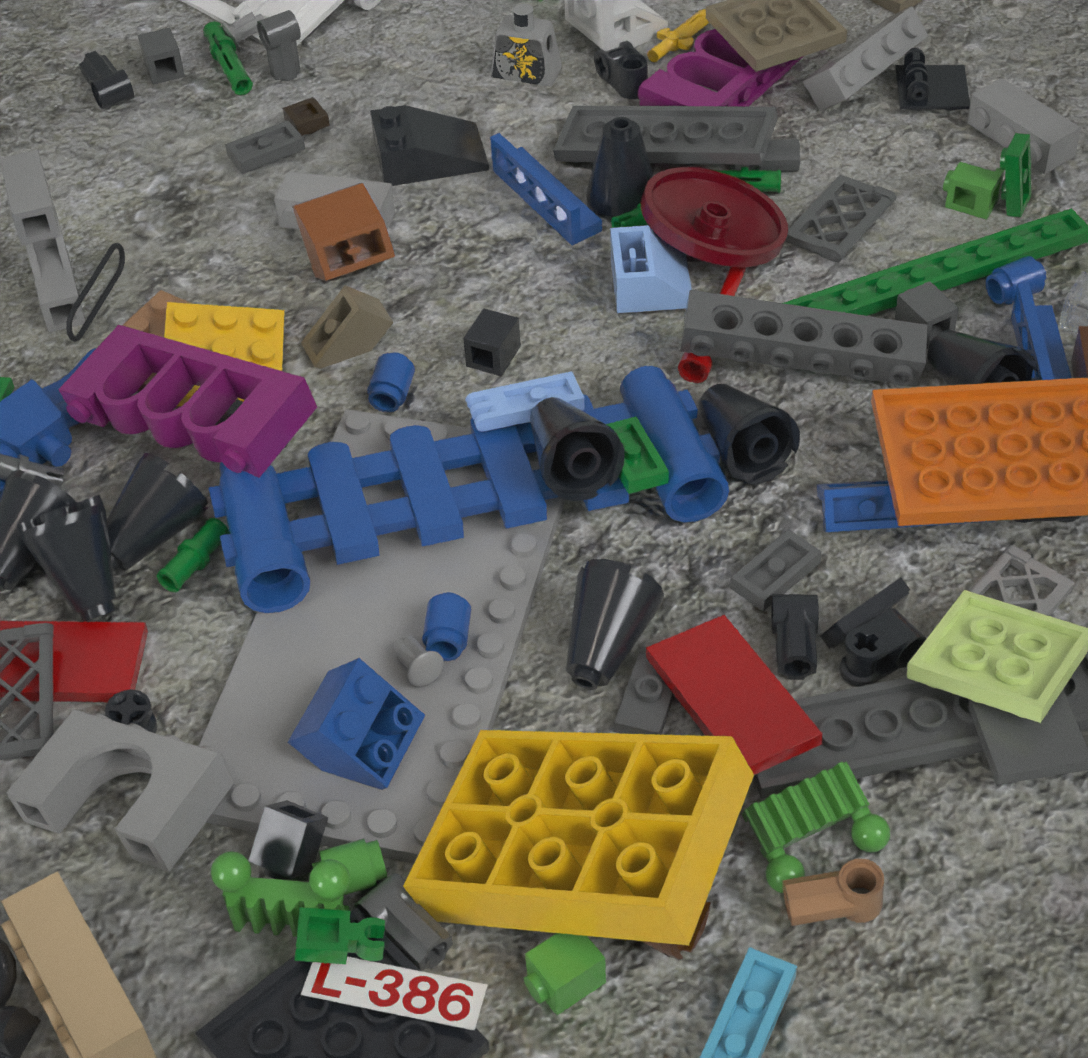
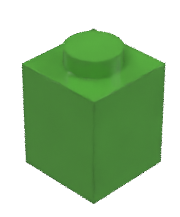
(564, 970)

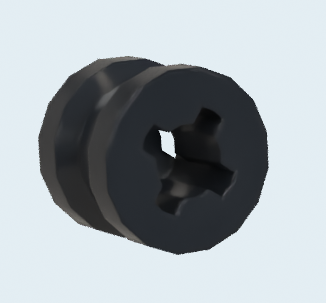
(129, 705)

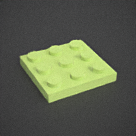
(1000, 655)

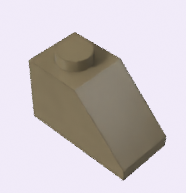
(346, 328)

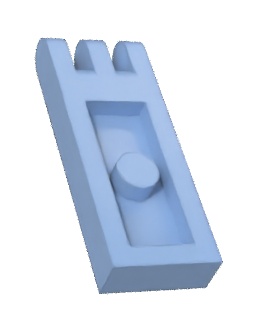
(514, 402)

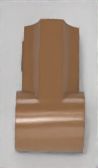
(831, 894)

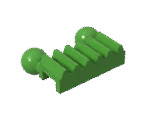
(810, 809)
(274, 899)

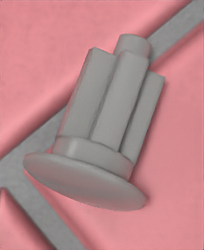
(242, 28)
(421, 664)

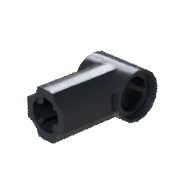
(106, 83)
(796, 626)

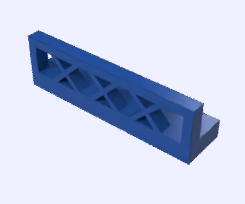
(543, 191)
(1039, 335)
(859, 506)

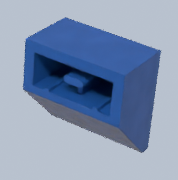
(357, 726)

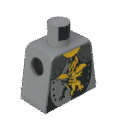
(526, 49)

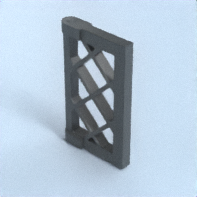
(829, 198)
(44, 707)

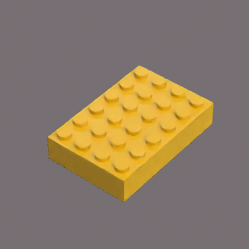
(583, 833)

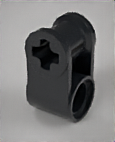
(622, 68)
(879, 648)

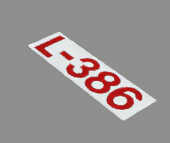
(397, 991)

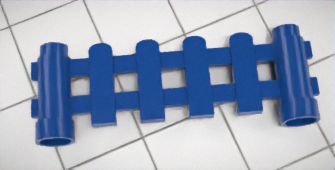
(270, 546)

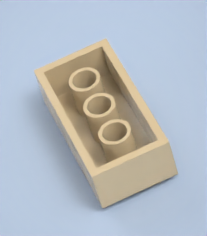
(72, 974)

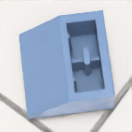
(647, 271)

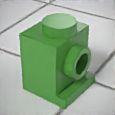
(973, 189)

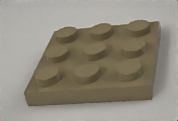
(775, 30)

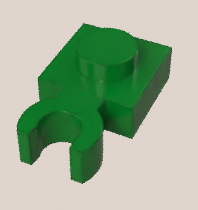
(330, 936)

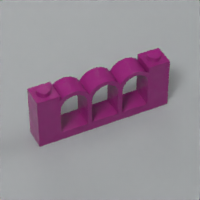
(710, 67)
(247, 441)

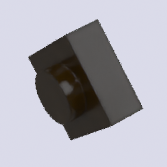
(306, 116)

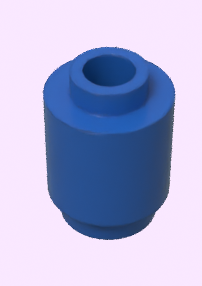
(1003, 281)
(390, 382)
(447, 625)

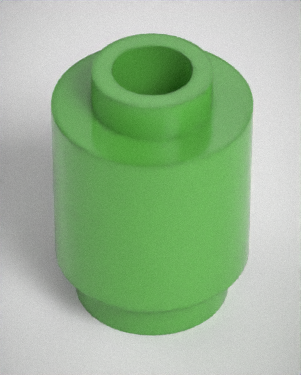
(362, 861)

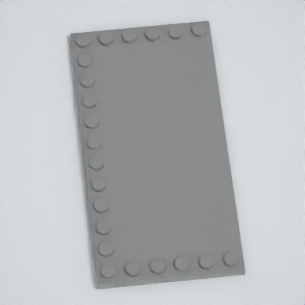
(361, 614)

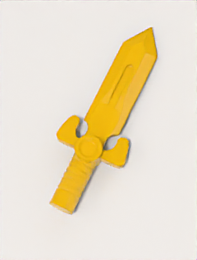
(678, 37)

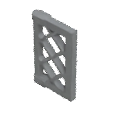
(1033, 573)

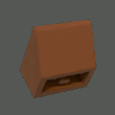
(343, 232)

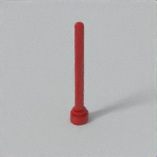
(695, 367)

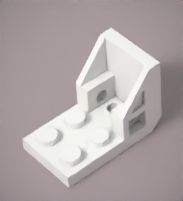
(614, 21)

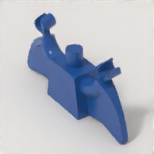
(37, 423)

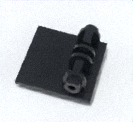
(930, 85)

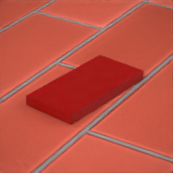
(88, 660)
(733, 693)

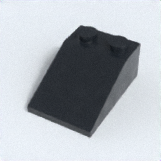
(425, 145)

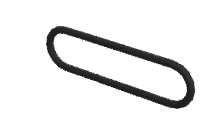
(88, 286)

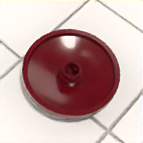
(714, 217)

